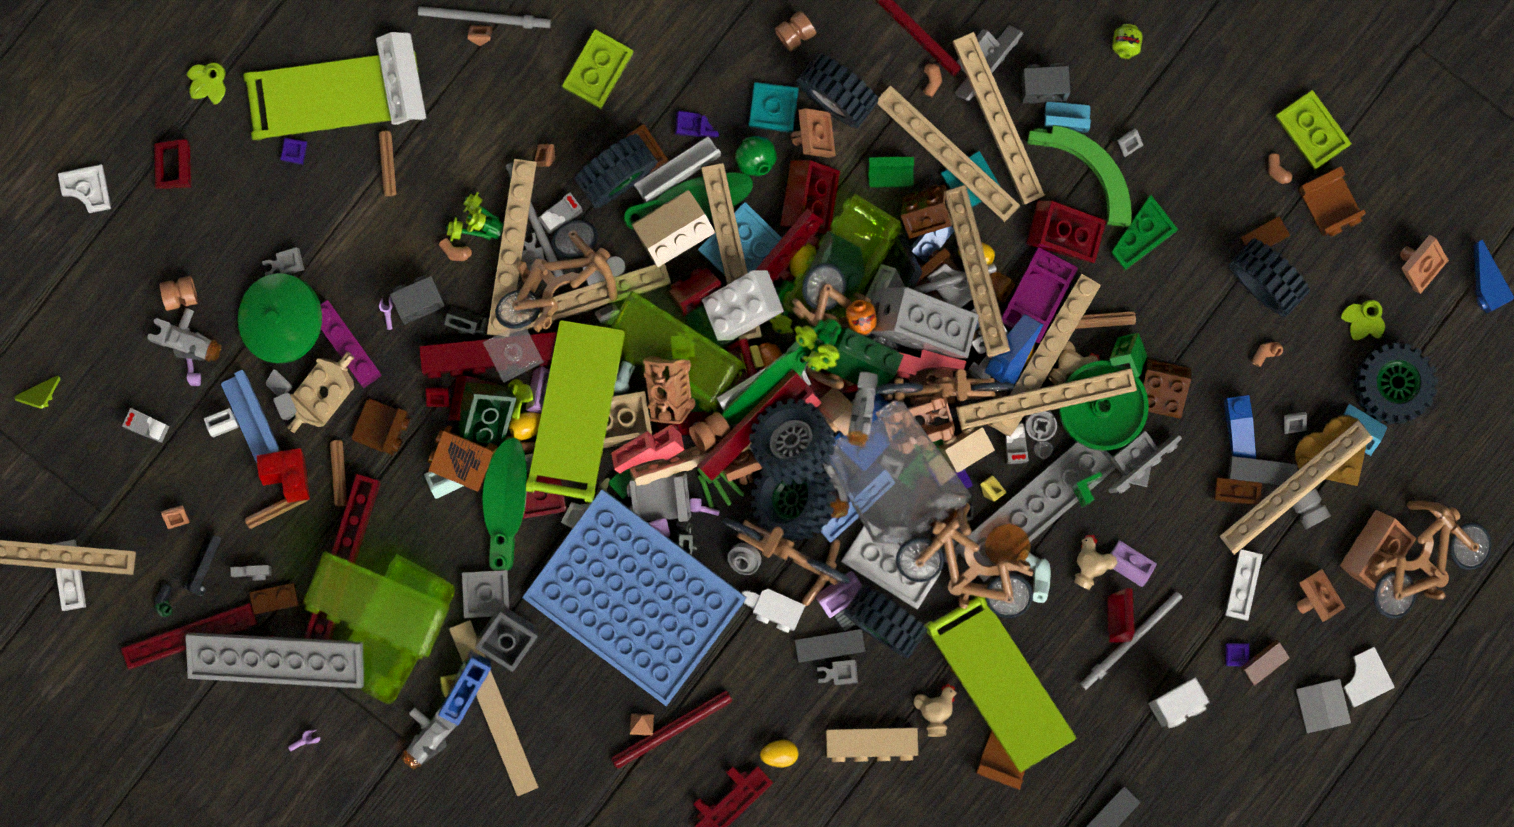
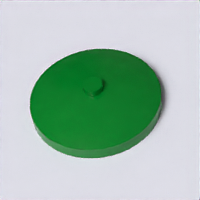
(280, 318)
(1106, 421)

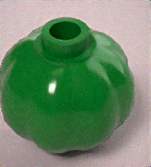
(756, 156)

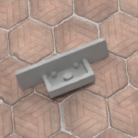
(994, 53)
(1137, 457)

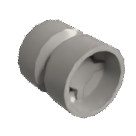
(1311, 509)

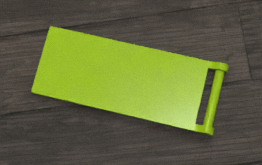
(319, 97)
(576, 408)
(1002, 685)

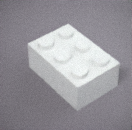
(742, 305)
(1179, 702)

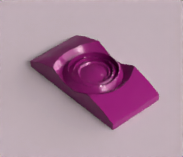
(1040, 290)

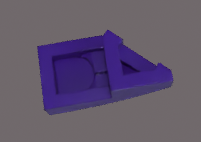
(694, 125)

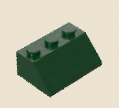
(864, 355)

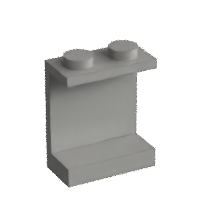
(661, 498)

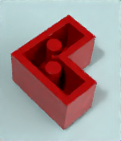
(285, 468)

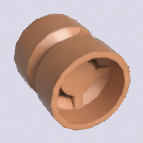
(793, 32)
(178, 293)
(708, 433)

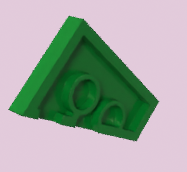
(1144, 234)

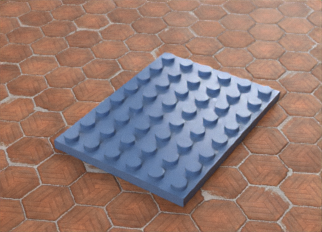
(634, 597)

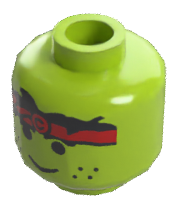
(1127, 41)

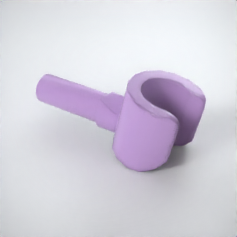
(387, 312)
(194, 379)
(695, 505)
(307, 739)

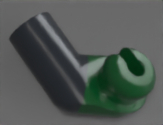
(161, 601)

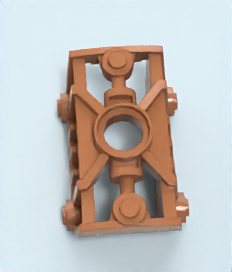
(677, 389)
(925, 409)

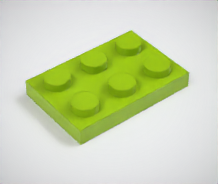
(597, 69)
(1313, 130)

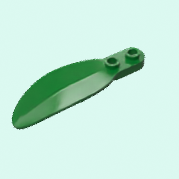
(739, 187)
(768, 380)
(505, 500)

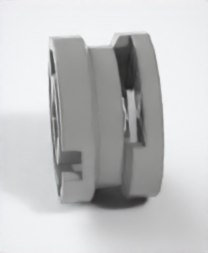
(1041, 425)

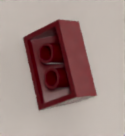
(810, 187)

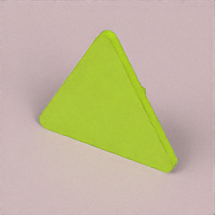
(40, 394)

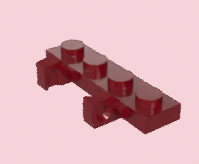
(799, 235)
(744, 793)

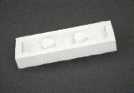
(70, 585)
(1243, 585)

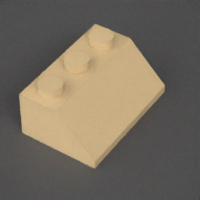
(673, 228)
(627, 419)

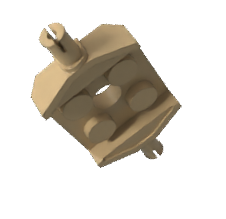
(307, 399)

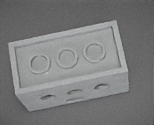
(923, 322)

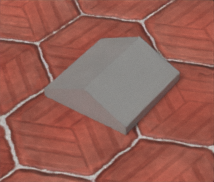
(1323, 706)

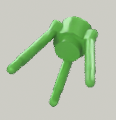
(703, 478)

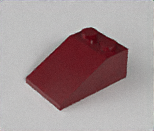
(1066, 231)
(689, 294)

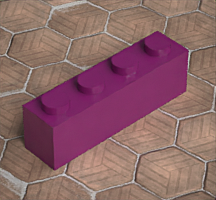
(344, 342)

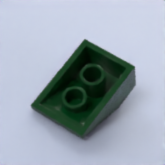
(486, 413)

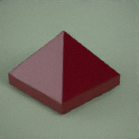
(437, 397)

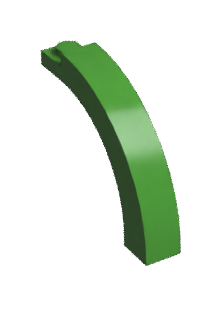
(1098, 161)

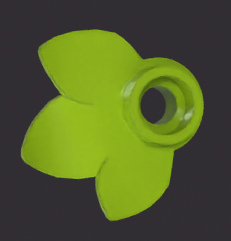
(204, 84)
(1362, 322)
(522, 393)

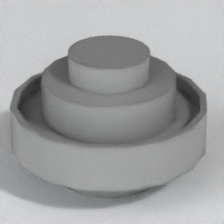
(744, 558)

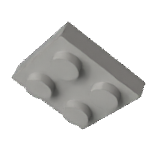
(484, 593)

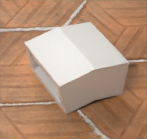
(221, 422)

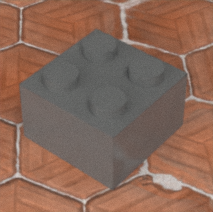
(1045, 83)
(417, 299)
(506, 638)

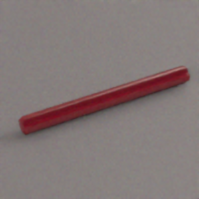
(671, 729)

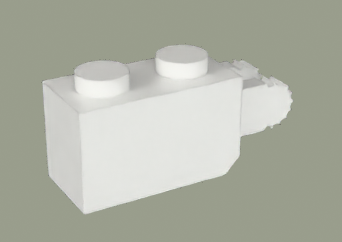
(775, 608)

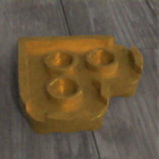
(1317, 441)

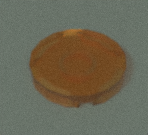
(1007, 542)

